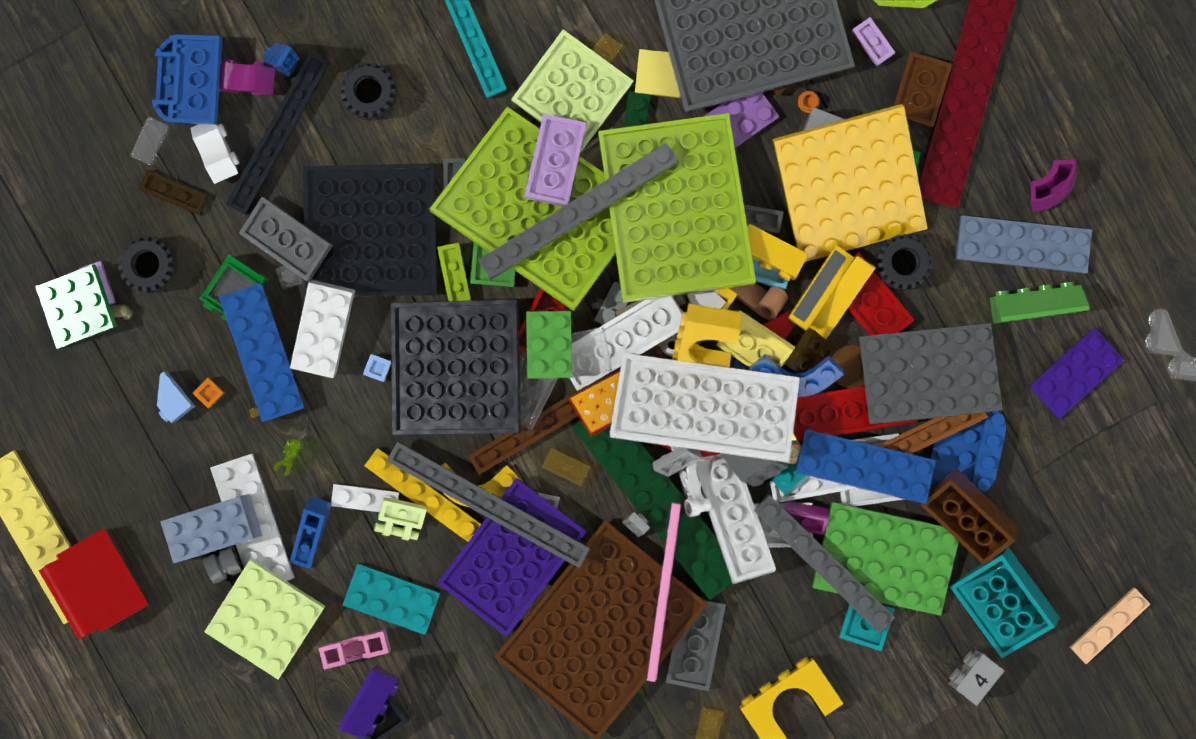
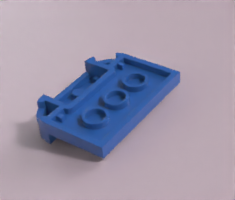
(188, 79)
(972, 451)

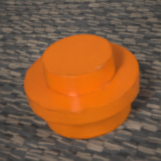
(807, 101)

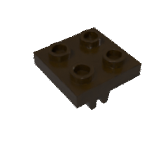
(809, 351)

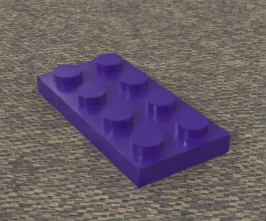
(1076, 373)

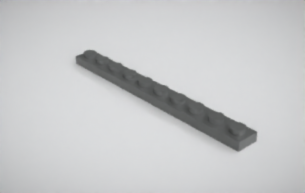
(578, 211)
(488, 504)

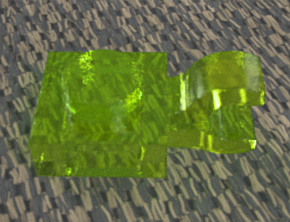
(291, 451)

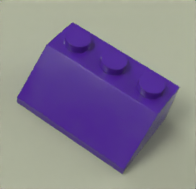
(369, 702)

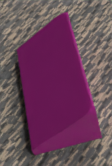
(811, 518)

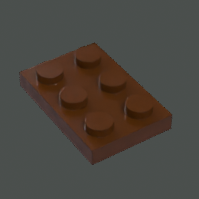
(922, 88)

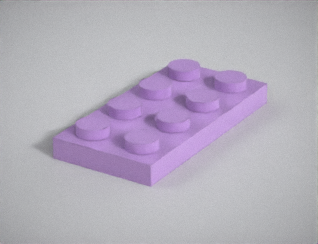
(555, 160)

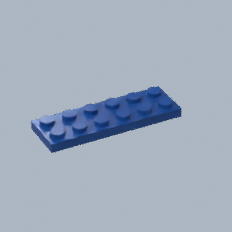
(261, 352)
(865, 466)

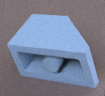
(172, 399)

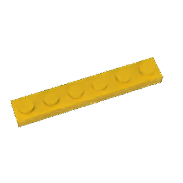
(424, 495)

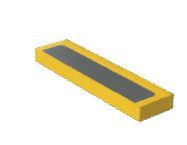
(821, 287)

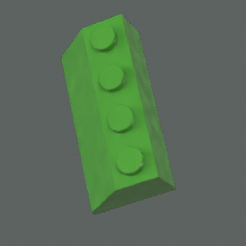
(1037, 304)

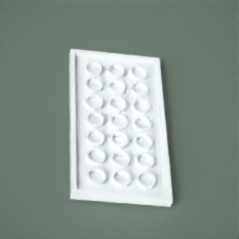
(705, 407)

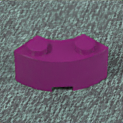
(246, 78)
(1054, 186)

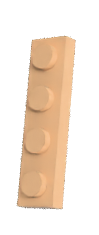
(1109, 625)

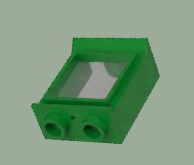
(229, 278)

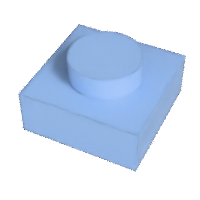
(377, 368)

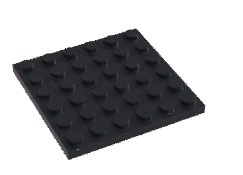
(376, 226)
(455, 367)

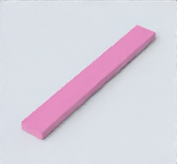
(664, 590)

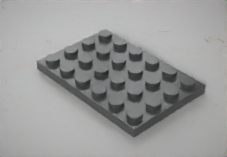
(930, 374)

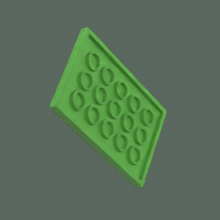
(891, 556)

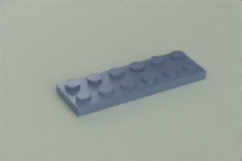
(1023, 244)

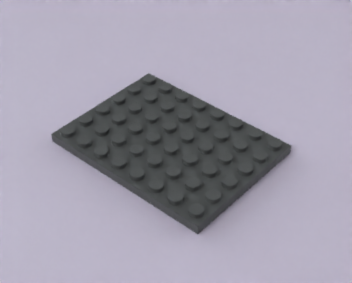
(750, 46)

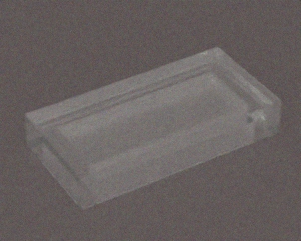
(149, 141)

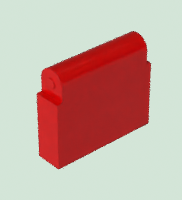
(93, 585)

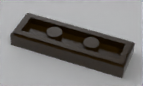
(173, 192)

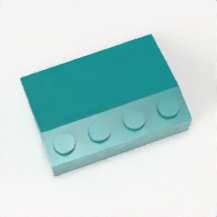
(1005, 603)

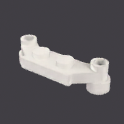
(692, 490)

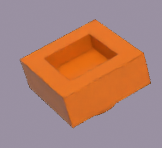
(208, 393)

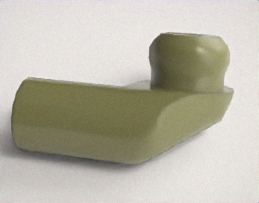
(121, 310)

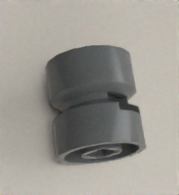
(220, 566)

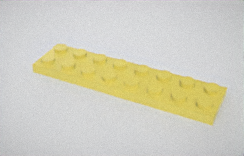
(30, 520)

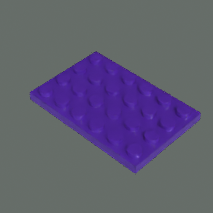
(502, 571)

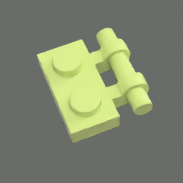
(403, 514)

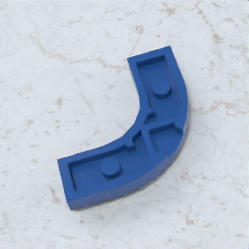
(811, 381)

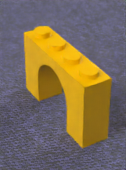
(706, 324)
(805, 677)

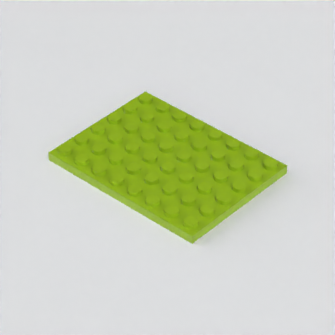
(490, 209)
(687, 223)

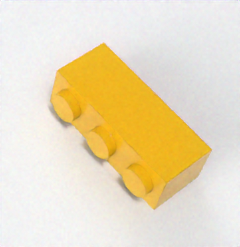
(775, 254)

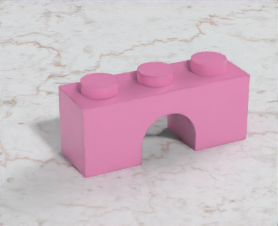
(354, 648)

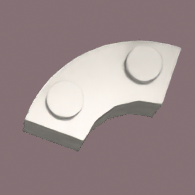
(214, 151)

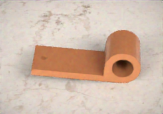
(763, 302)

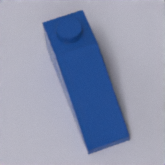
(281, 58)
(310, 532)

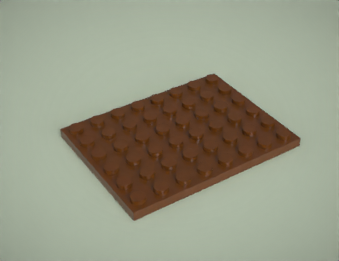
(595, 630)

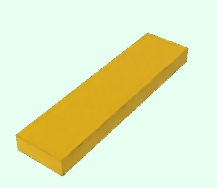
(842, 296)

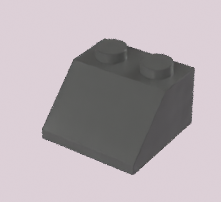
(753, 470)

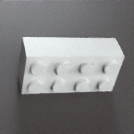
(322, 328)

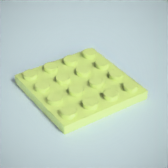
(573, 85)
(264, 618)

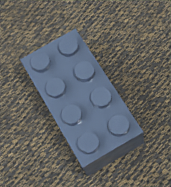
(211, 528)

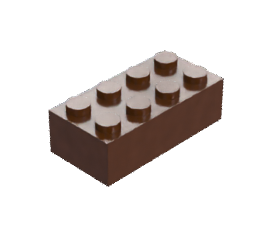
(970, 516)

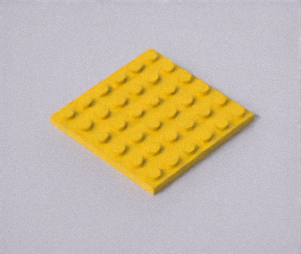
(851, 182)

